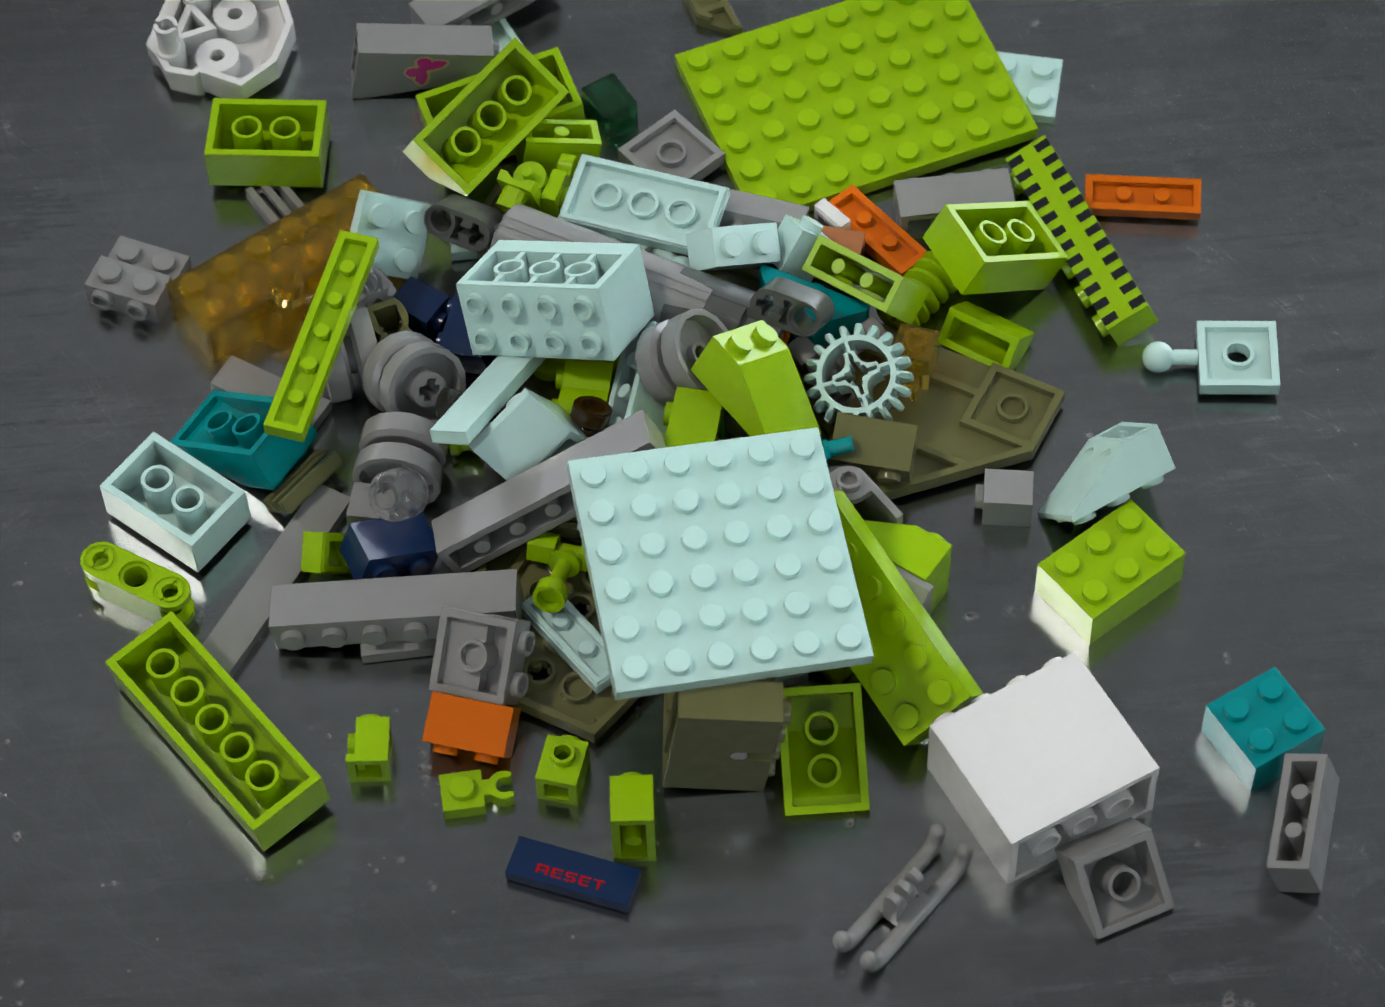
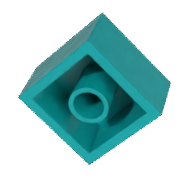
(1259, 725)

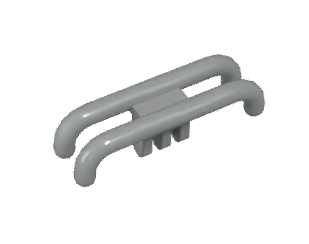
(904, 901)

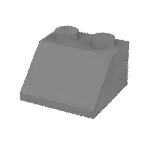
(1115, 877)

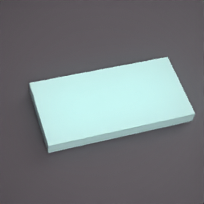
(641, 204)

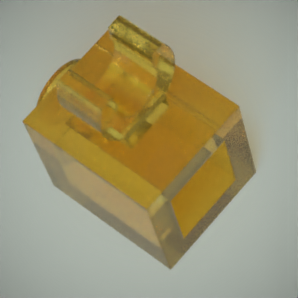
(923, 349)

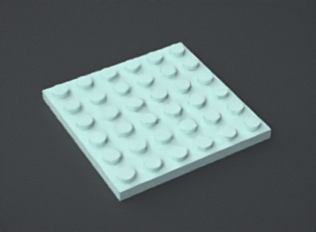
(718, 563)

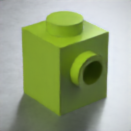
(562, 769)

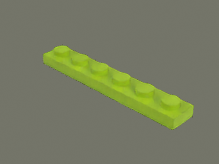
(321, 336)

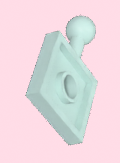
(1215, 370)

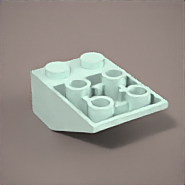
(1108, 470)

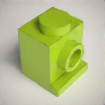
(370, 749)

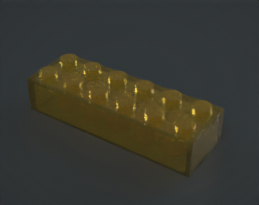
(230, 294)

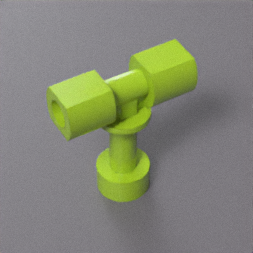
(564, 561)

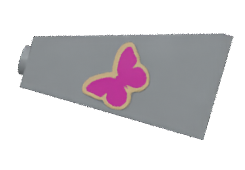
(416, 56)

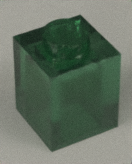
(610, 105)

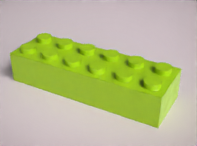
(913, 665)
(218, 731)

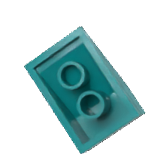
(231, 440)

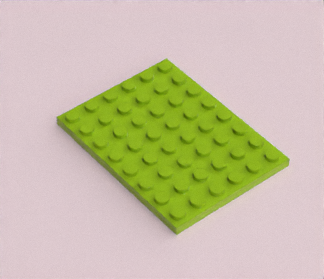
(854, 97)

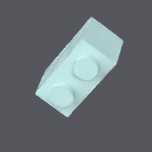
(733, 247)

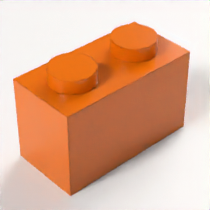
(472, 726)

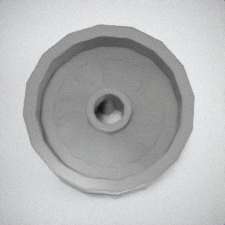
(670, 350)
(352, 356)
(409, 373)
(398, 441)

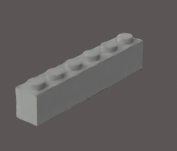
(530, 500)
(385, 608)

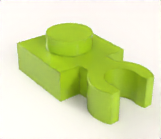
(558, 185)
(466, 793)

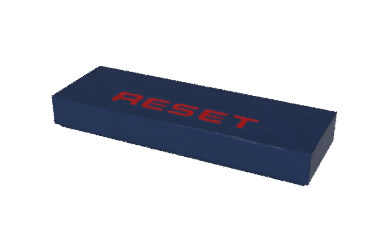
(573, 874)

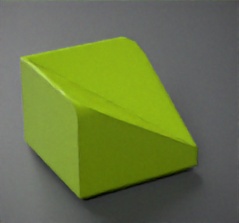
(322, 553)

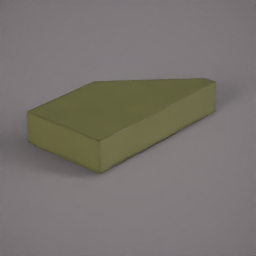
(715, 15)

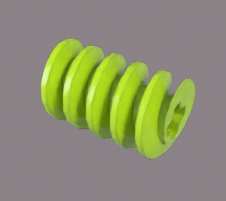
(932, 276)

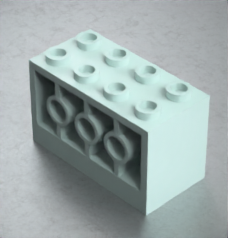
(556, 299)

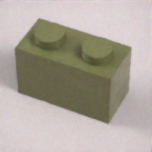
(880, 447)

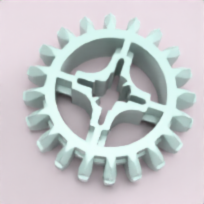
(876, 373)

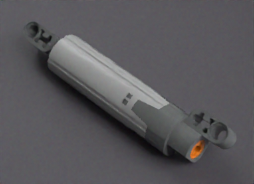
(671, 284)

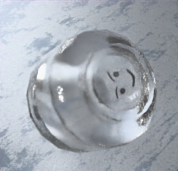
(398, 494)

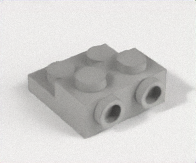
(135, 279)
(481, 656)

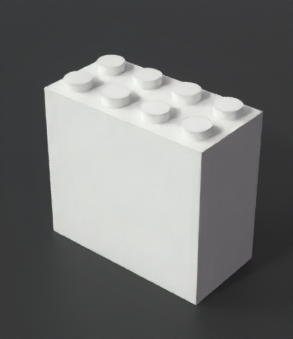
(1040, 765)

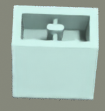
(526, 434)

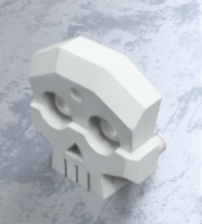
(246, 35)

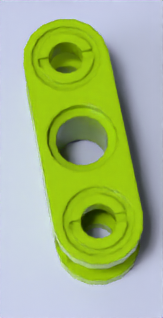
(114, 571)

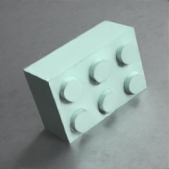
(175, 501)

